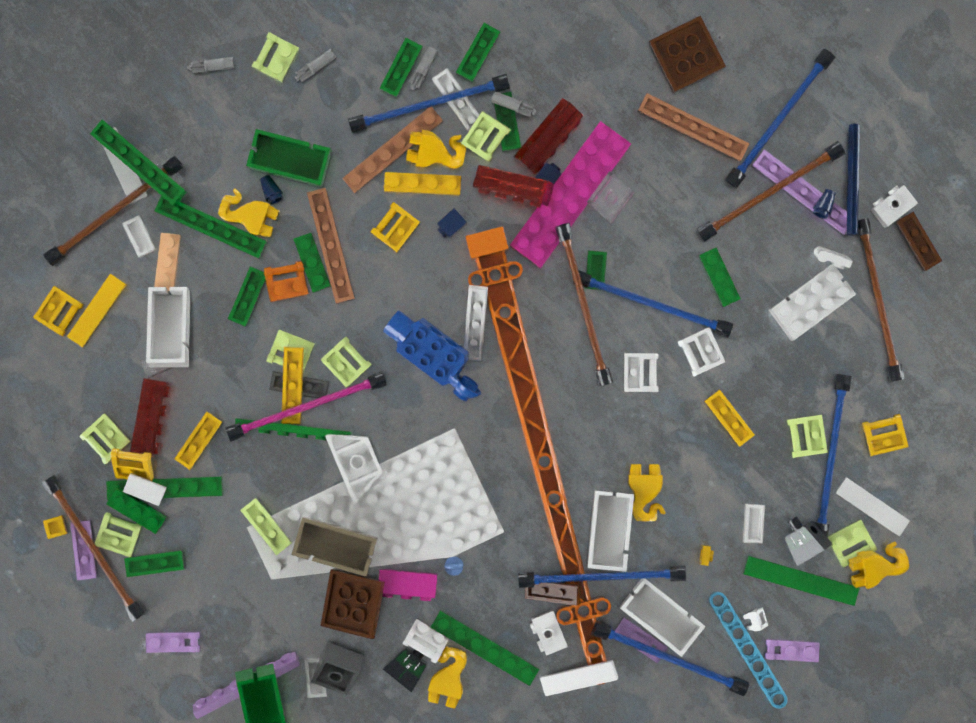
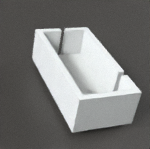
(812, 302)
(168, 327)
(610, 530)
(662, 616)

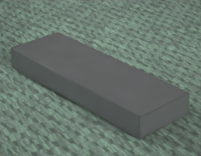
(311, 387)

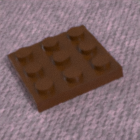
(687, 54)
(352, 604)

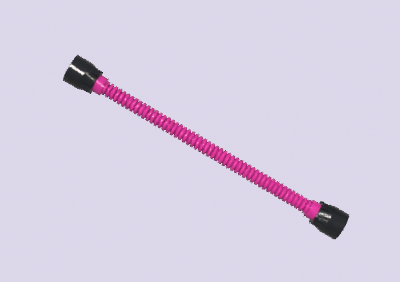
(374, 382)

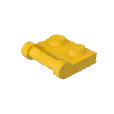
(401, 229)
(52, 307)
(886, 441)
(123, 468)

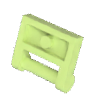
(281, 59)
(479, 133)
(285, 339)
(340, 365)
(109, 433)
(813, 433)
(849, 537)
(115, 540)

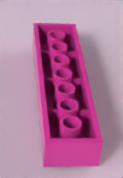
(570, 194)

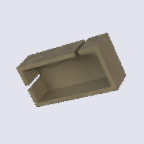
(334, 546)

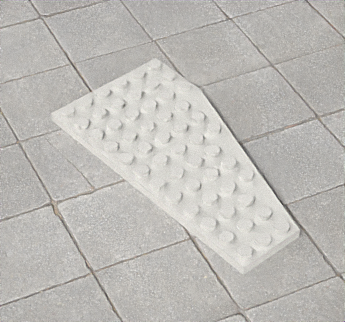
(418, 508)

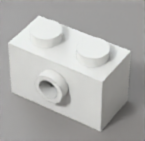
(894, 206)
(549, 632)

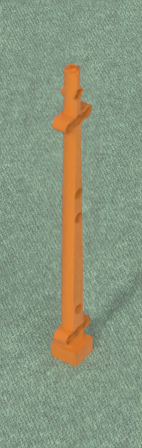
(489, 252)

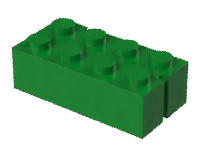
(289, 158)
(260, 695)

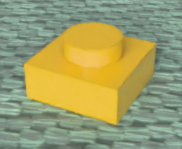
(55, 527)
(706, 555)

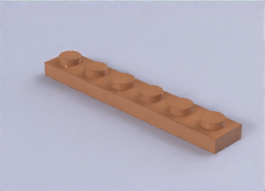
(693, 127)
(390, 150)
(330, 245)

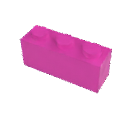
(408, 584)

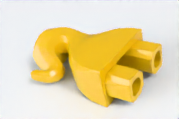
(432, 150)
(251, 215)
(645, 490)
(875, 567)
(447, 679)

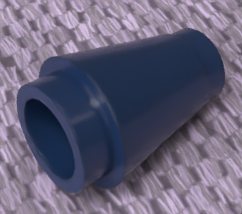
(271, 191)
(825, 204)

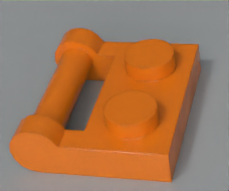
(289, 287)

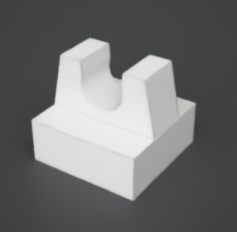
(757, 618)

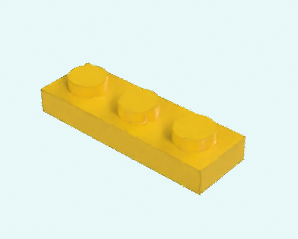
(729, 418)
(198, 440)

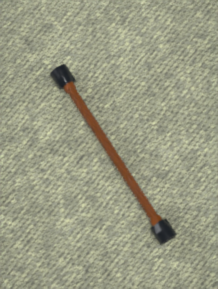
(831, 153)
(55, 254)
(895, 370)
(603, 373)
(53, 487)

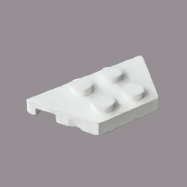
(355, 461)

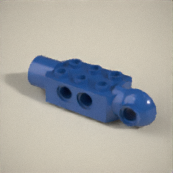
(432, 353)

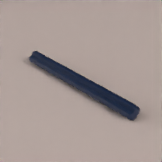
(853, 179)

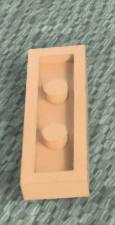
(167, 260)

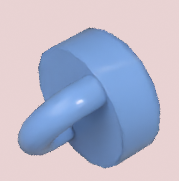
(454, 565)

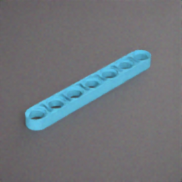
(749, 659)

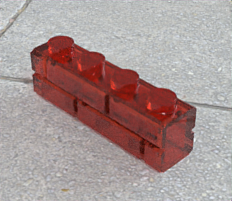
(548, 136)
(513, 185)
(149, 417)

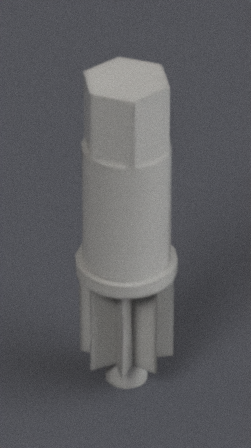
(211, 65)
(314, 66)
(422, 69)
(513, 104)

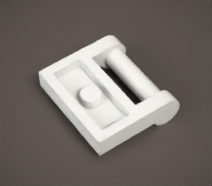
(837, 259)
(707, 348)
(635, 372)
(426, 640)

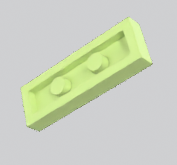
(266, 526)

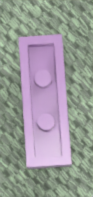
(84, 559)

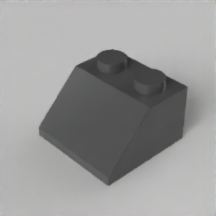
(337, 668)

